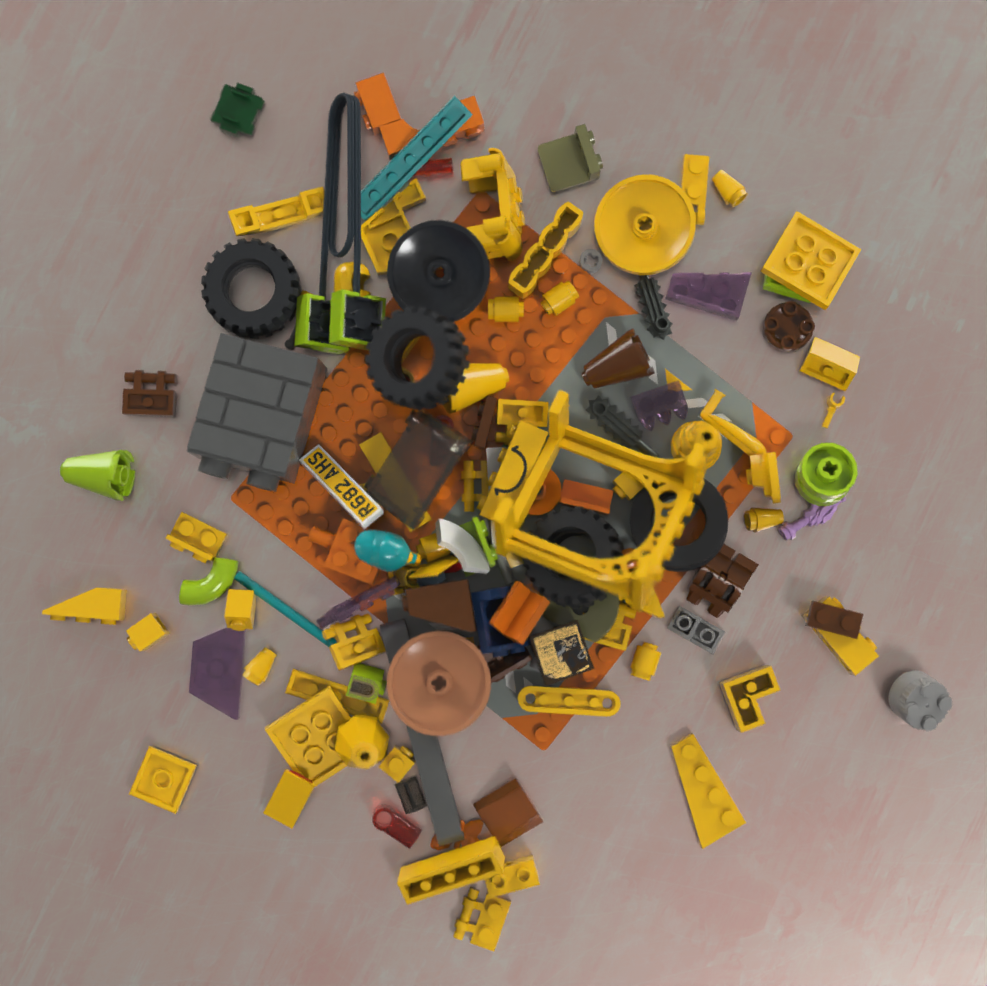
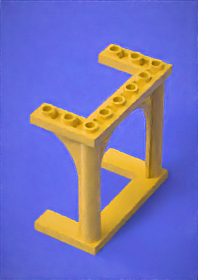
(680, 476)

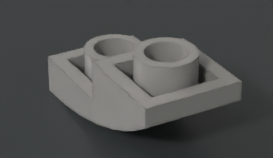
(696, 630)

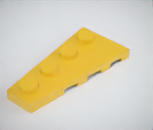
(707, 797)

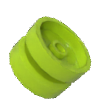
(826, 474)

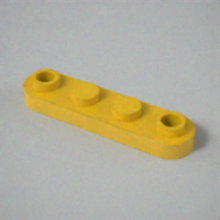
(569, 701)

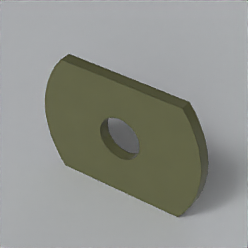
(595, 622)

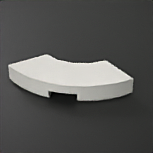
(463, 546)

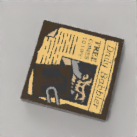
(561, 652)

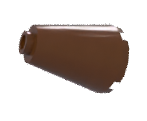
(618, 362)

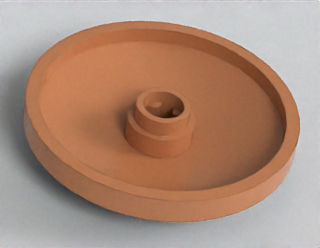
(438, 683)

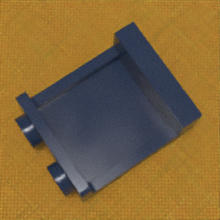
(491, 640)

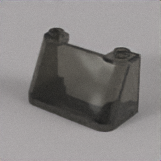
(417, 467)

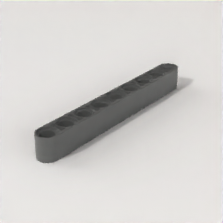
(428, 756)

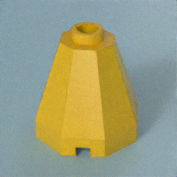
(361, 742)

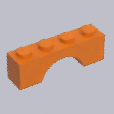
(399, 133)

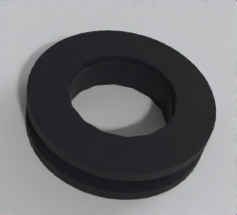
(699, 551)

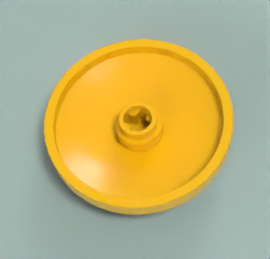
(645, 224)

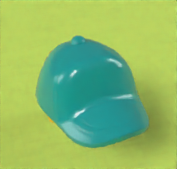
(385, 550)

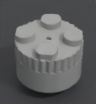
(919, 700)

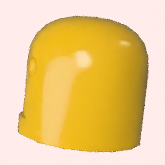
(344, 274)

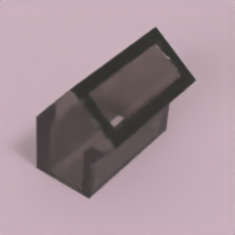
(411, 794)

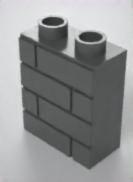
(256, 411)

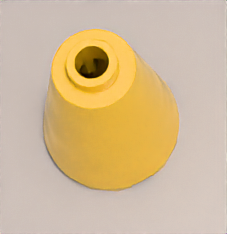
(481, 381)

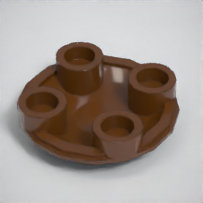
(788, 326)

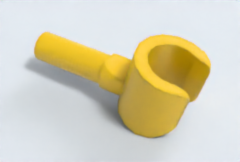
(832, 408)

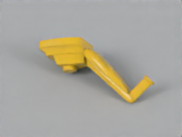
(763, 464)

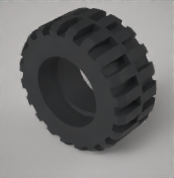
(228, 265)
(387, 353)
(555, 530)

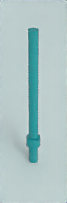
(283, 608)

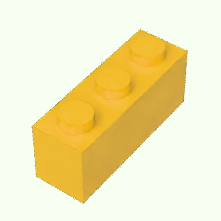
(850, 652)

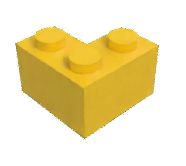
(742, 693)

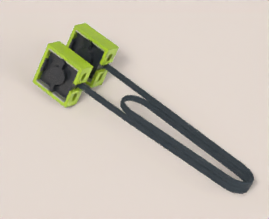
(347, 317)

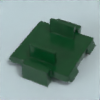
(237, 109)

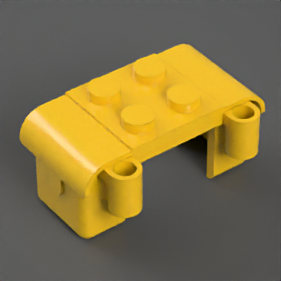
(500, 234)

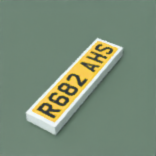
(341, 486)

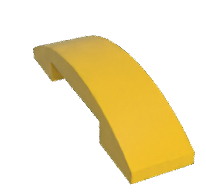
(278, 214)

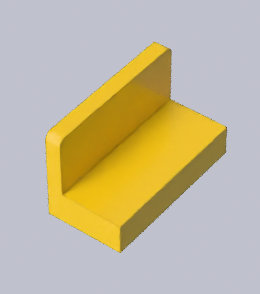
(830, 364)

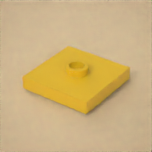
(162, 779)

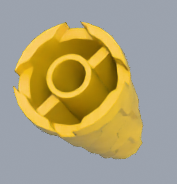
(700, 432)

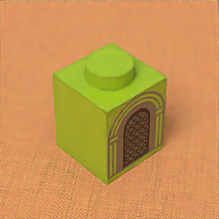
(366, 683)

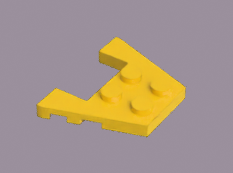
(389, 224)

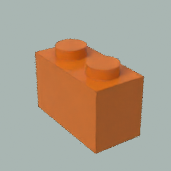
(377, 102)

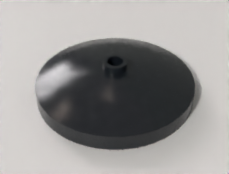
(435, 246)

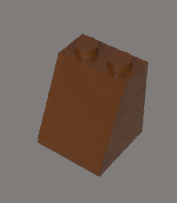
(443, 604)

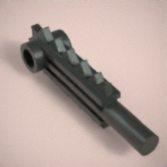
(653, 307)
(621, 428)

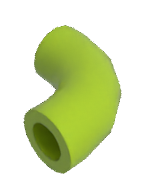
(210, 587)

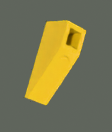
(96, 603)

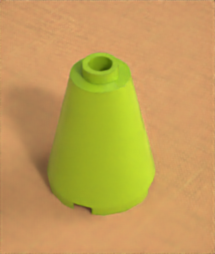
(101, 473)

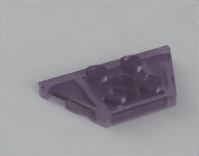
(218, 670)

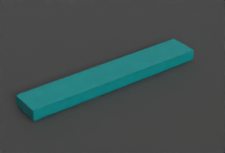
(413, 156)

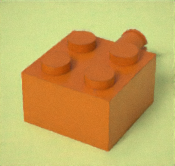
(342, 551)

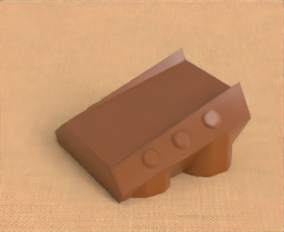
(508, 812)

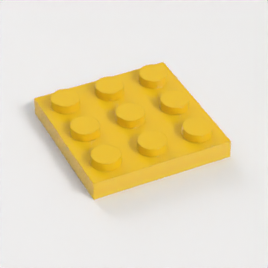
(810, 260)
(309, 736)

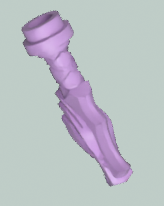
(810, 517)

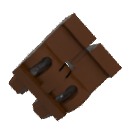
(721, 581)

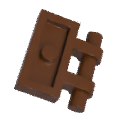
(148, 401)

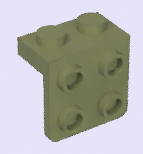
(570, 160)

